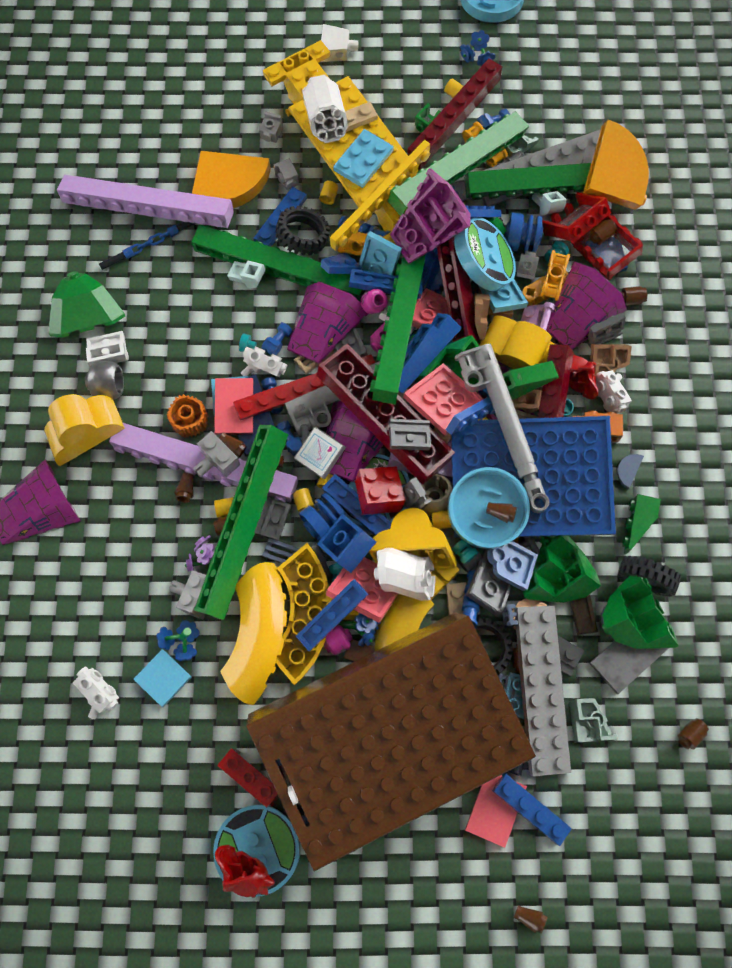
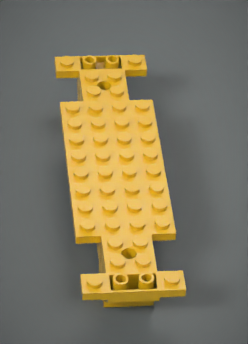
(295, 74)

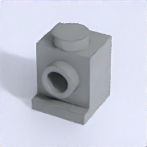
(271, 127)
(286, 173)
(527, 272)

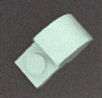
(550, 202)
(247, 273)

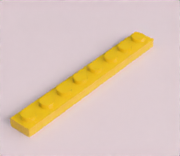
(377, 198)

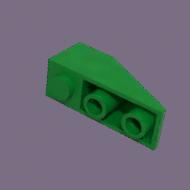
(529, 378)
(643, 514)

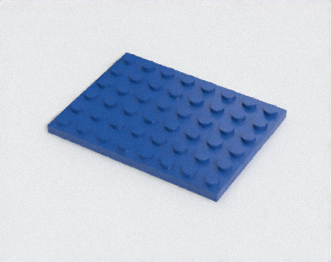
(571, 462)

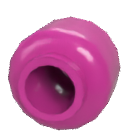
(374, 301)
(338, 640)

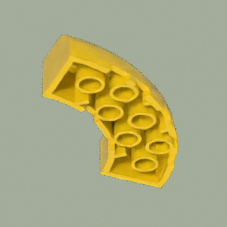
(308, 597)
(401, 620)
(259, 632)

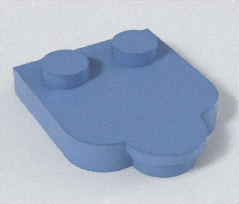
(513, 564)

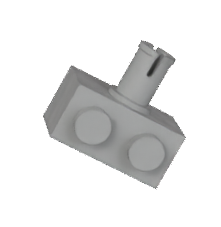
(216, 455)
(189, 593)

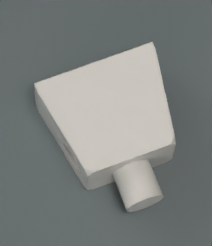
(338, 43)

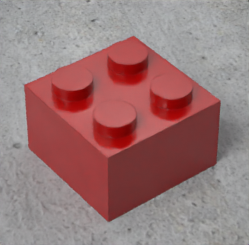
(379, 490)

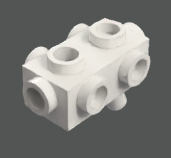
(258, 360)
(612, 391)
(96, 691)

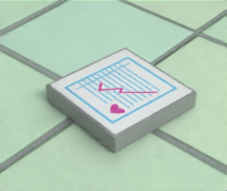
(319, 452)

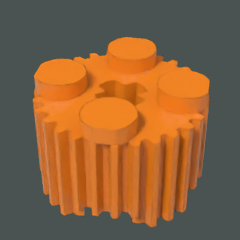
(194, 422)

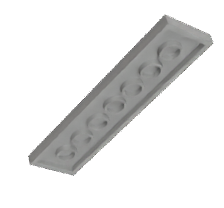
(570, 152)
(542, 690)

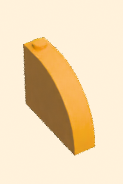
(618, 167)
(231, 176)

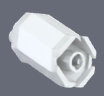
(325, 109)
(405, 574)

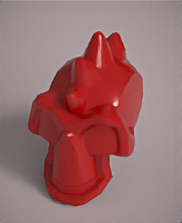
(583, 377)
(242, 873)

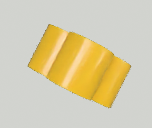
(518, 342)
(80, 425)
(415, 534)

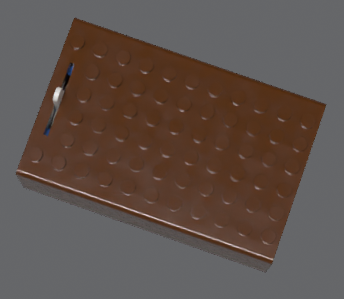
(388, 738)

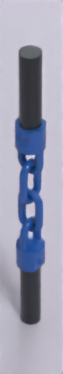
(128, 252)

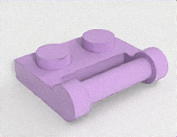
(534, 314)

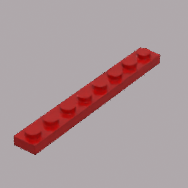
(277, 396)

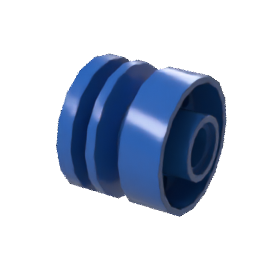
(524, 233)
(320, 520)

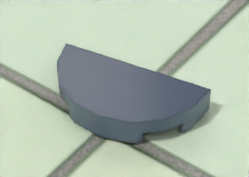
(628, 468)

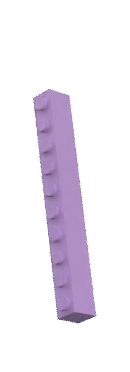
(146, 201)
(186, 456)

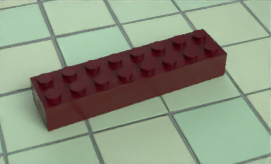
(351, 381)

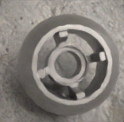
(105, 379)

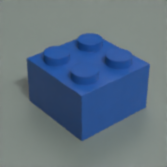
(346, 543)

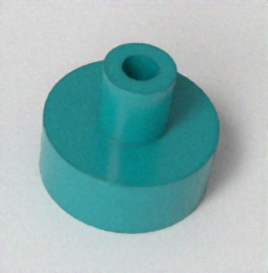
(245, 341)

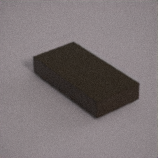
(583, 616)

